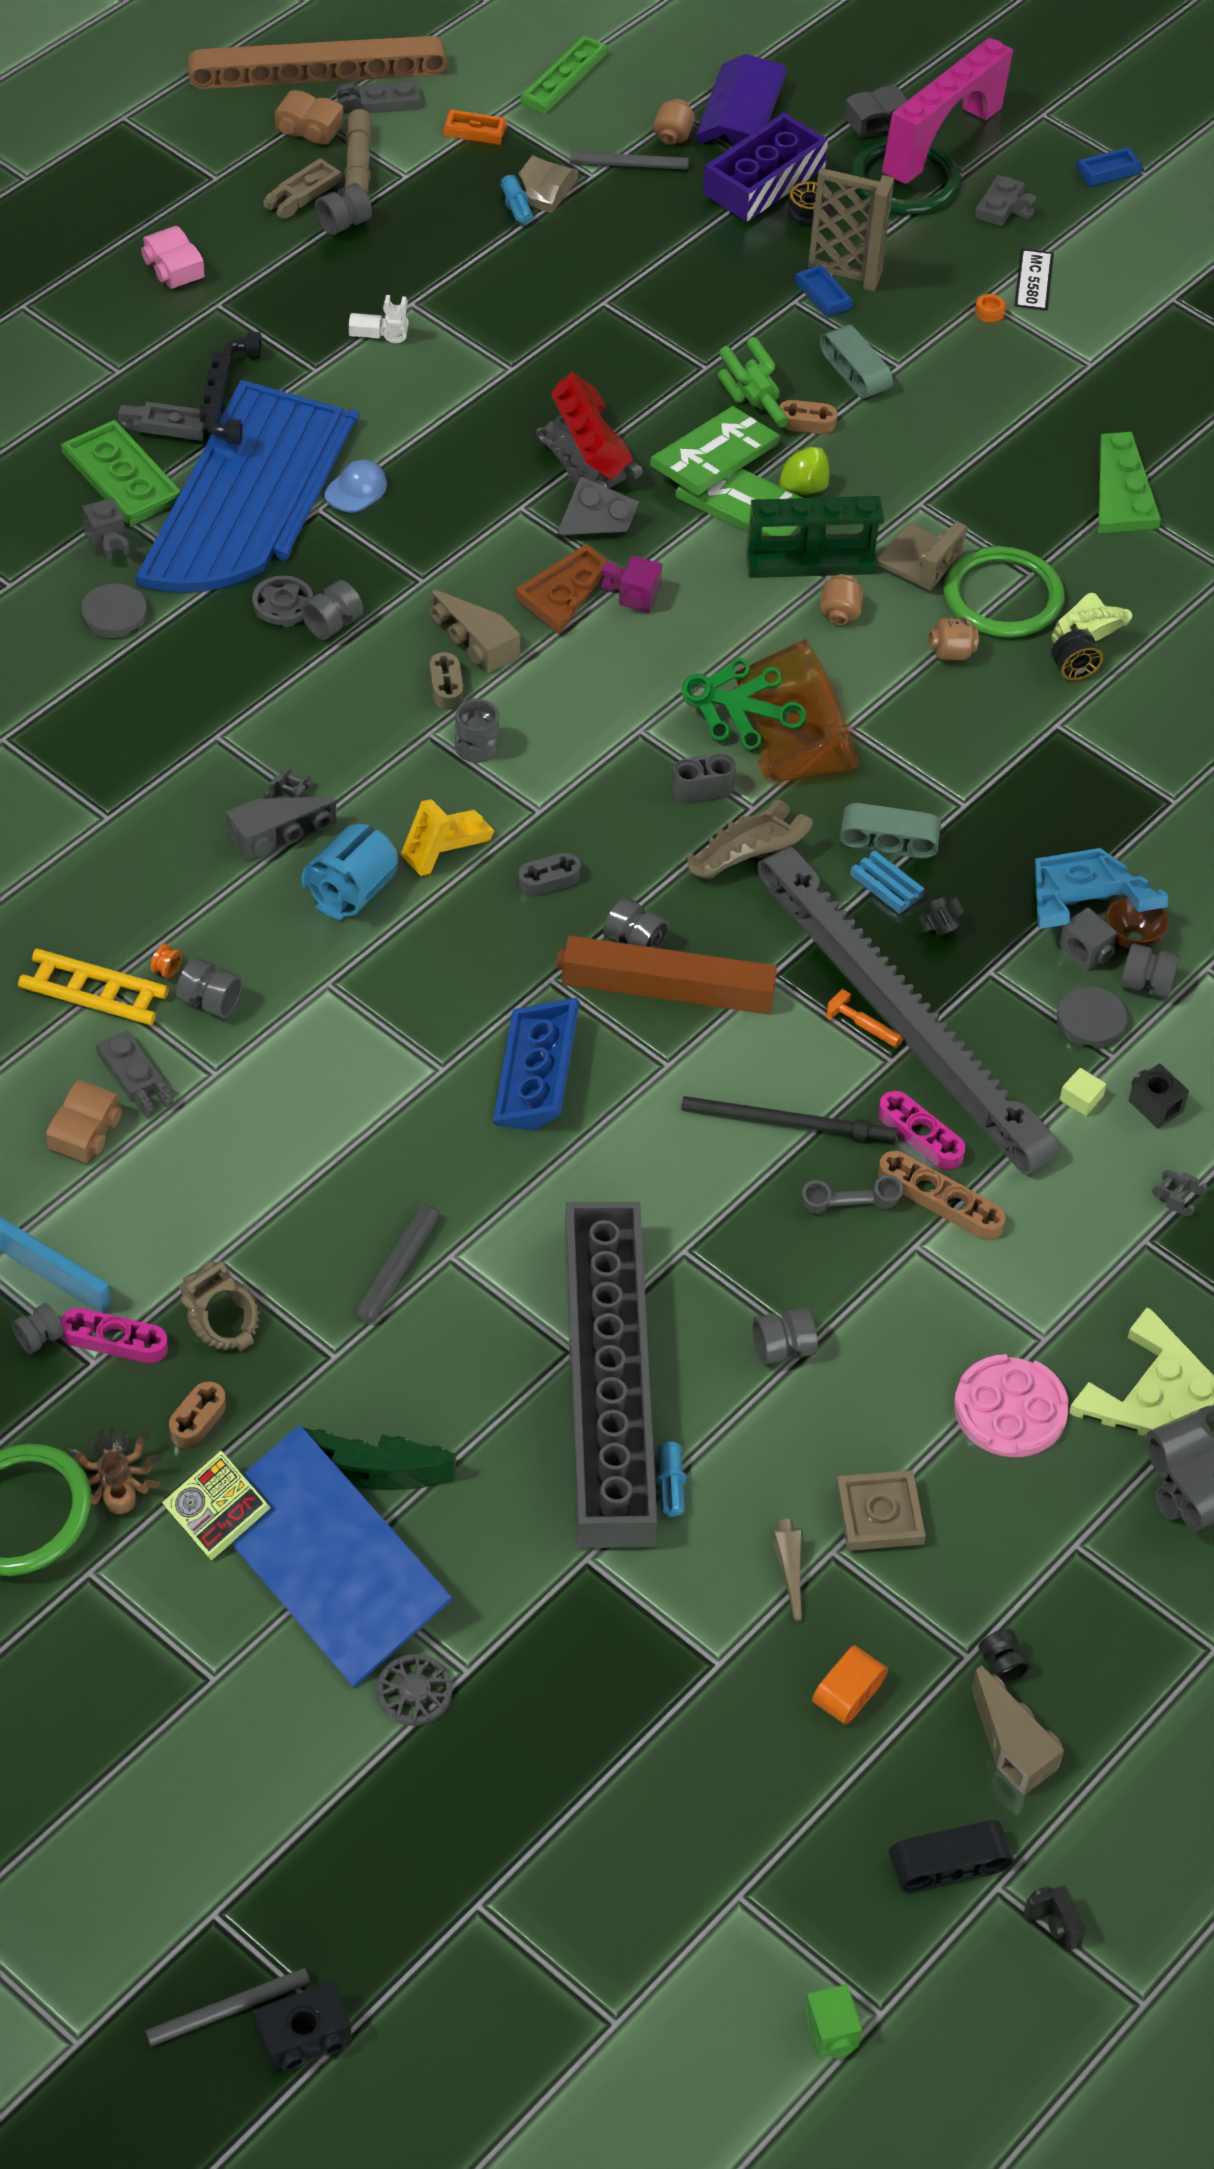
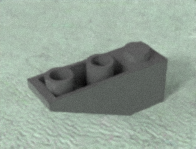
(274, 822)

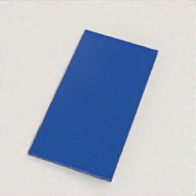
(335, 1559)

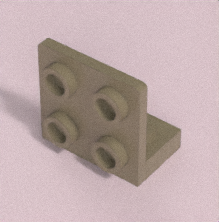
(923, 556)

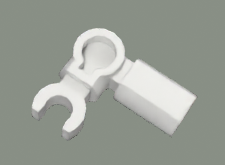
(393, 327)

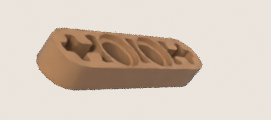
(945, 1190)

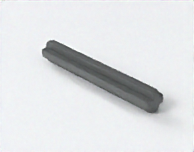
(397, 1264)

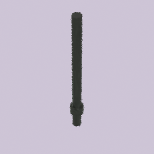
(858, 1129)

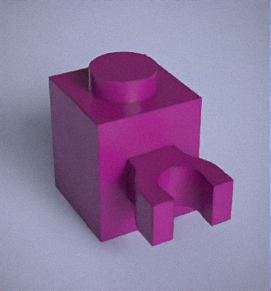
(637, 583)

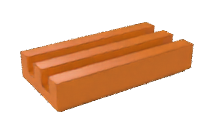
(475, 127)

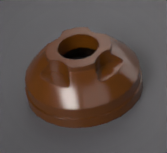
(1124, 918)

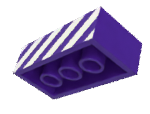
(765, 166)

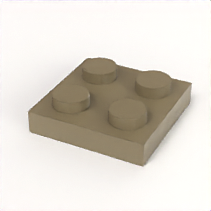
(880, 1510)

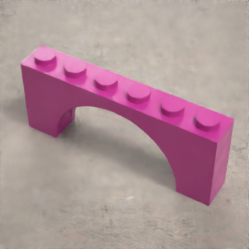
(976, 78)

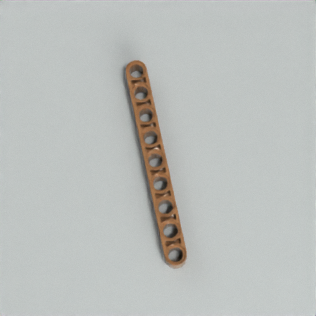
(316, 62)

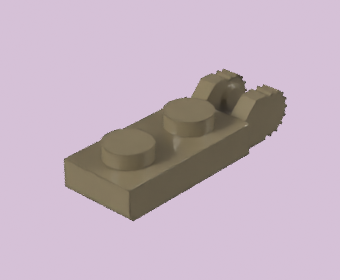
(302, 188)

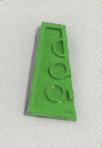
(1123, 487)

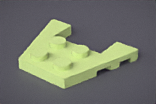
(1167, 1391)

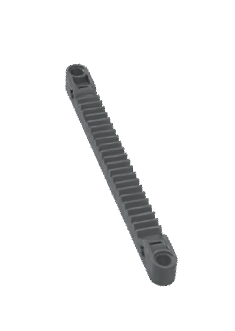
(1006, 1122)

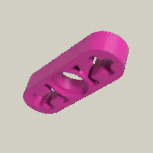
(927, 1144)
(122, 1348)

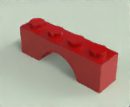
(597, 442)

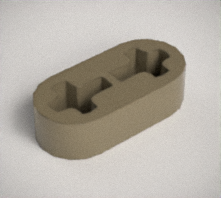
(440, 681)

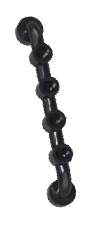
(217, 383)

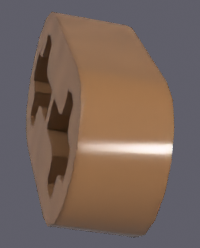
(808, 416)
(192, 1410)

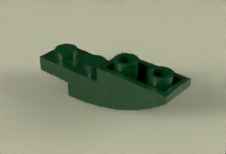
(390, 1465)

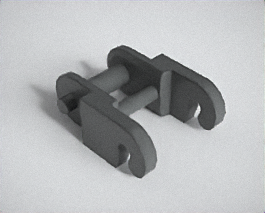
(279, 782)
(1182, 1182)

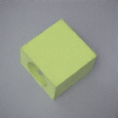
(1082, 1091)

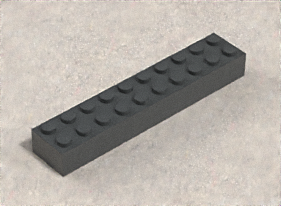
(609, 1376)

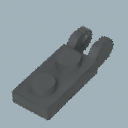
(379, 97)
(133, 1071)

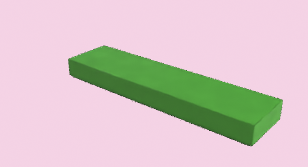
(564, 74)

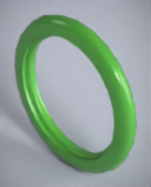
(1011, 555)
(78, 1515)

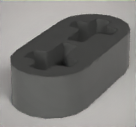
(549, 874)

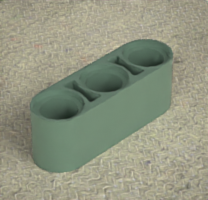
(856, 361)
(890, 830)

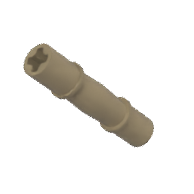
(358, 151)

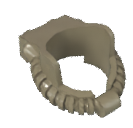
(198, 1290)

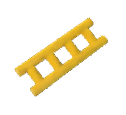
(105, 1002)

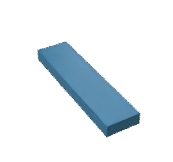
(54, 1267)

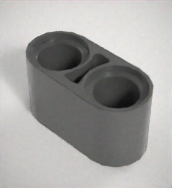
(703, 778)

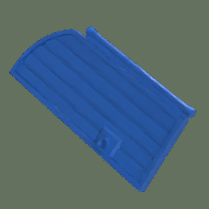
(248, 496)

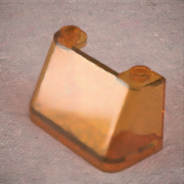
(824, 741)

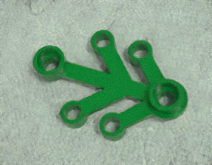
(738, 701)

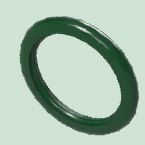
(912, 207)

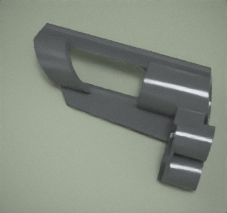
(1185, 1461)

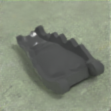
(560, 441)

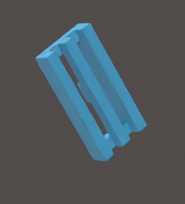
(890, 878)

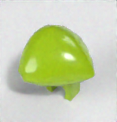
(806, 472)

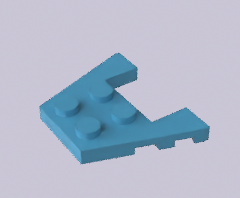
(1087, 876)

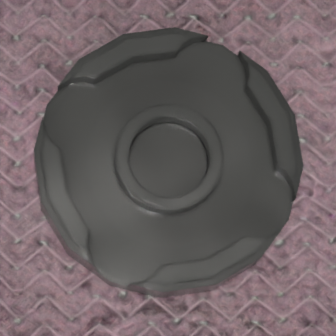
(114, 610)
(1091, 1017)

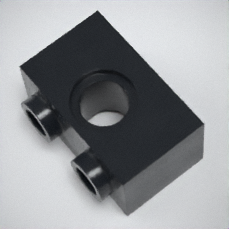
(315, 2007)

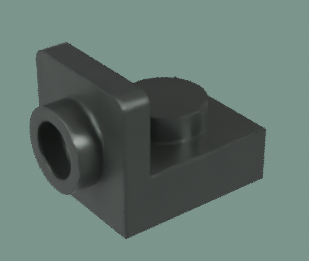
(1061, 1915)

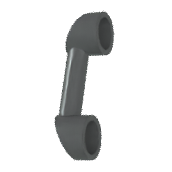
(885, 1194)

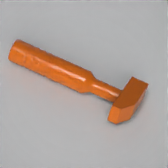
(839, 1004)

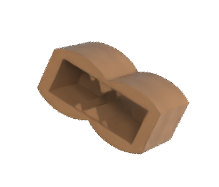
(309, 117)
(83, 1121)

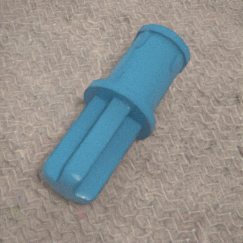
(516, 199)
(671, 1478)

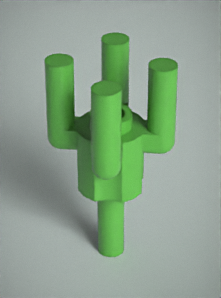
(753, 380)

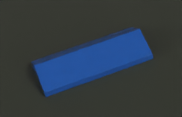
(536, 1064)

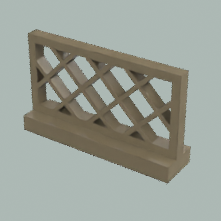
(875, 226)

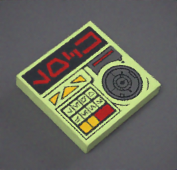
(216, 1505)

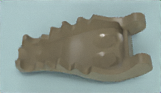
(750, 837)

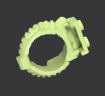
(1093, 617)

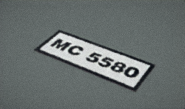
(1034, 279)

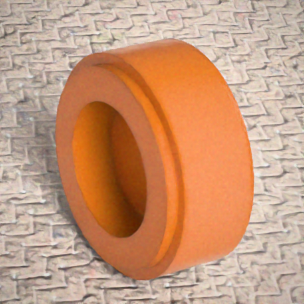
(990, 308)

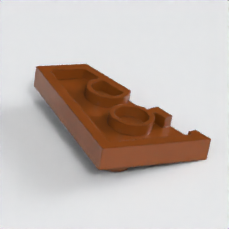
(562, 587)

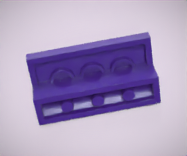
(741, 98)

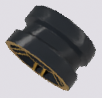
(802, 204)
(1077, 654)

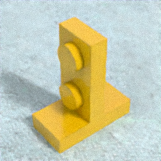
(438, 832)

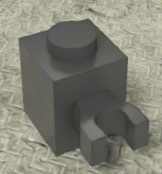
(105, 528)

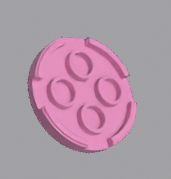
(1011, 1406)

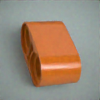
(850, 1684)

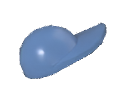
(357, 486)

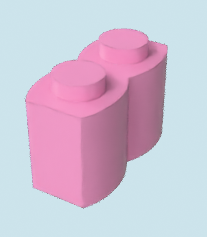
(173, 257)

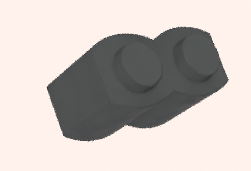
(872, 112)

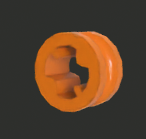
(166, 961)

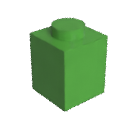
(833, 2021)

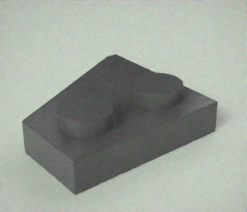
(596, 510)

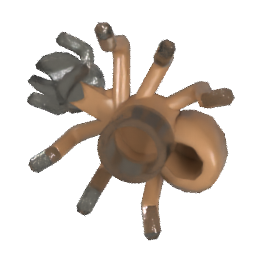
(114, 1471)

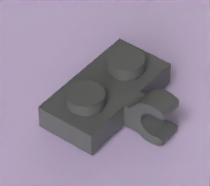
(1004, 198)

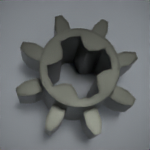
(941, 914)

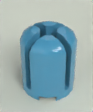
(350, 870)

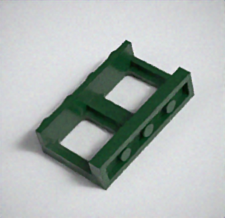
(812, 549)

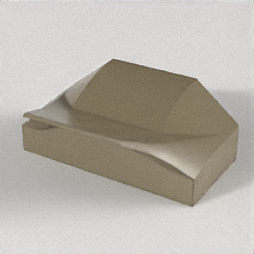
(547, 183)

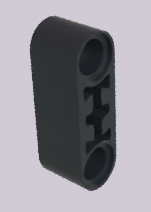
(951, 1856)

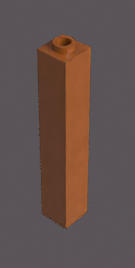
(667, 974)

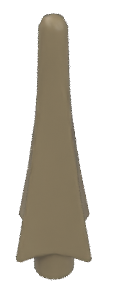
(788, 1551)

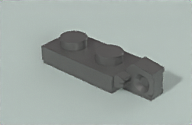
(163, 420)

